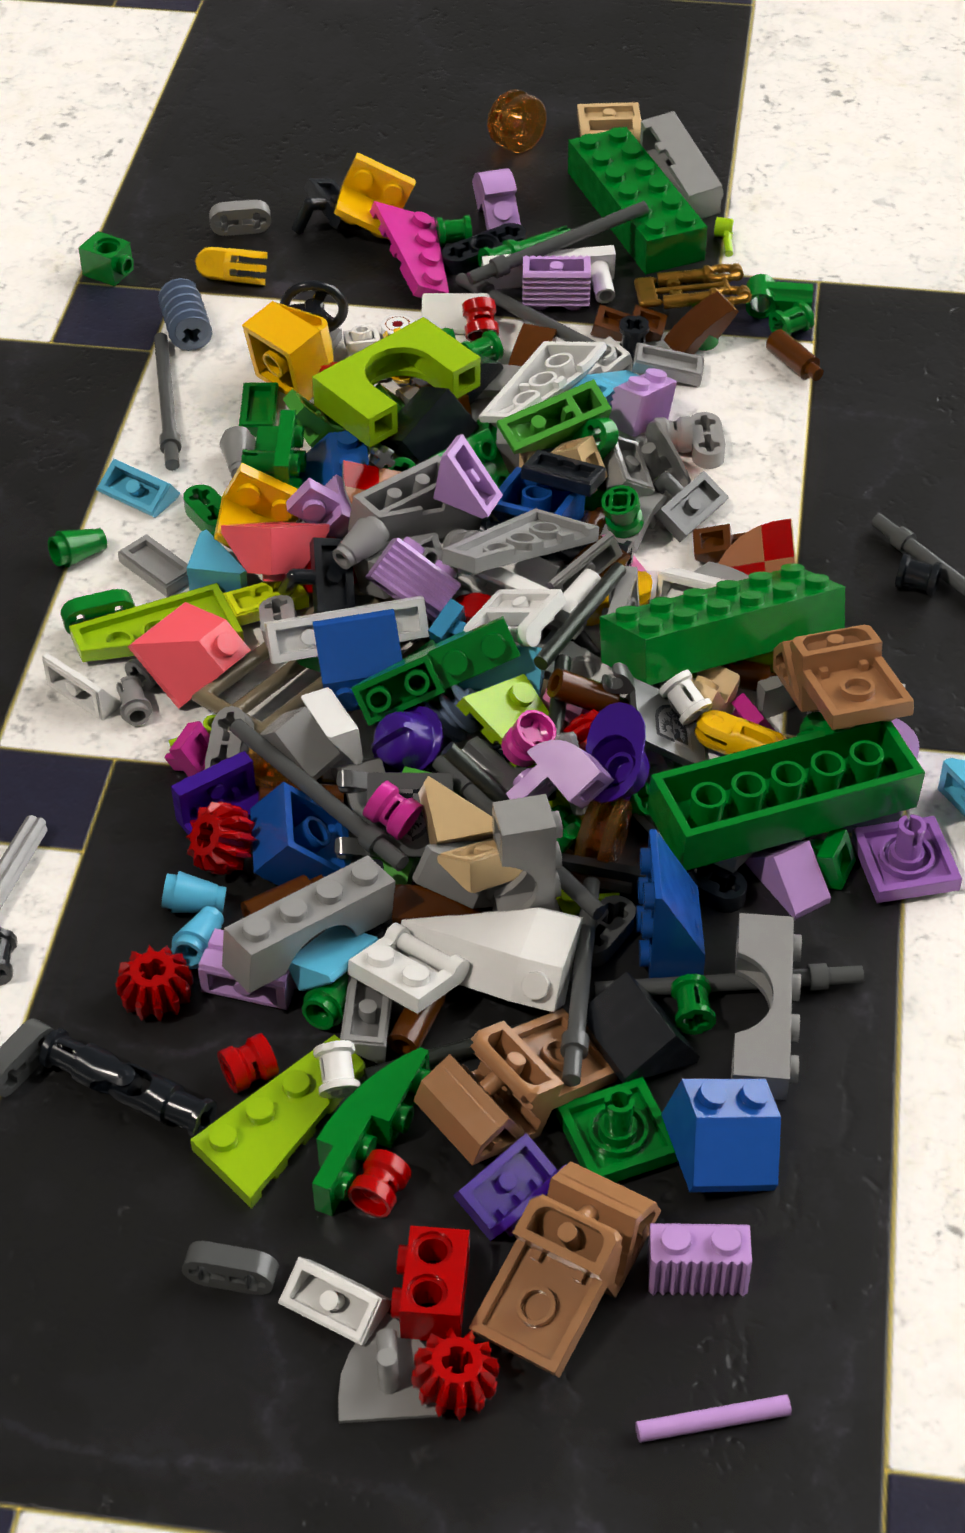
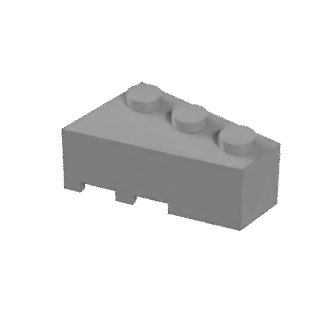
(682, 162)
(408, 505)

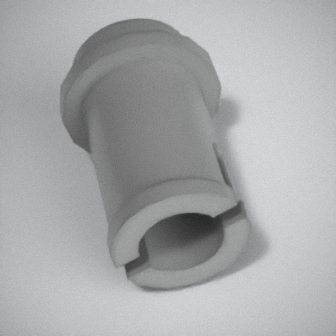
(134, 707)

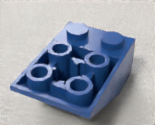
(669, 914)

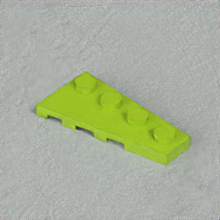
(113, 633)
(500, 707)
(266, 1128)

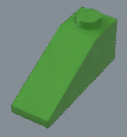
(554, 419)

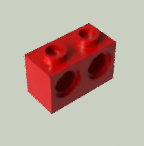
(432, 1283)

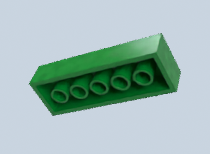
(618, 173)
(720, 623)
(783, 792)

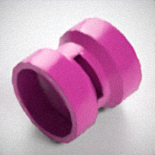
(527, 731)
(392, 810)

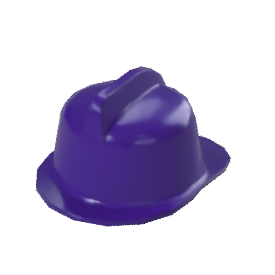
(408, 739)
(618, 744)

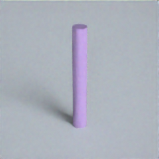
(713, 1418)

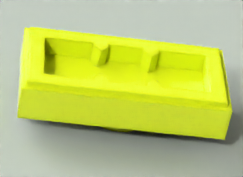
(246, 600)

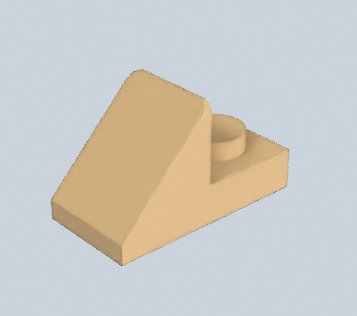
(718, 685)

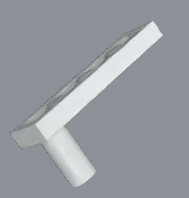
(602, 270)
(499, 578)
(295, 638)

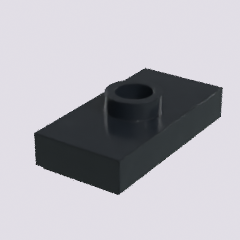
(563, 473)

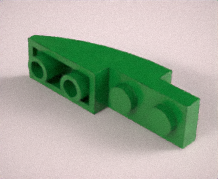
(435, 670)
(366, 1118)

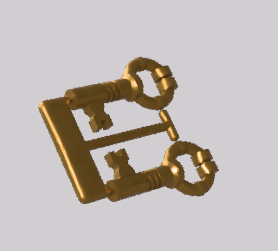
(648, 293)

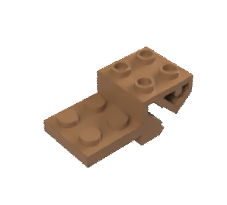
(842, 677)
(510, 1089)
(562, 1263)

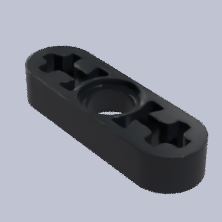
(463, 255)

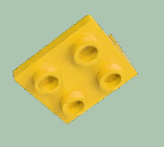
(367, 183)
(253, 499)

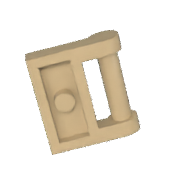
(605, 116)

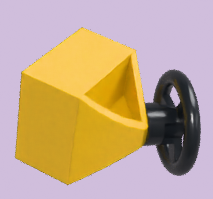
(294, 340)

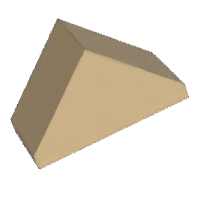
(450, 816)

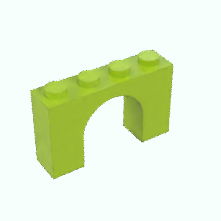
(417, 351)

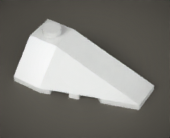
(548, 372)
(511, 953)

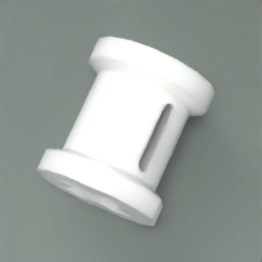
(685, 697)
(336, 1069)

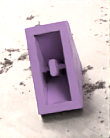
(465, 481)
(791, 876)

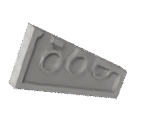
(518, 540)

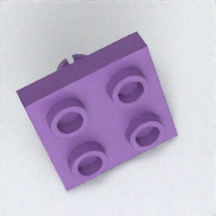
(906, 859)

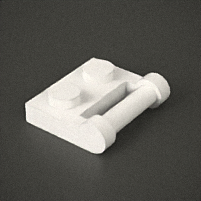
(523, 610)
(403, 978)

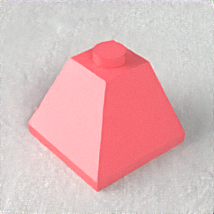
(273, 546)
(188, 651)

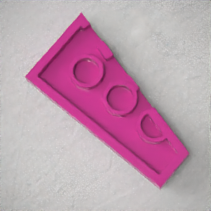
(414, 244)

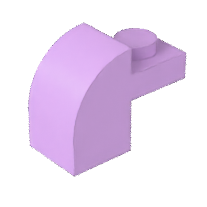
(496, 197)
(322, 505)
(562, 767)

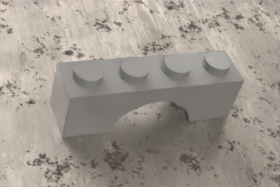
(526, 840)
(267, 941)
(766, 958)

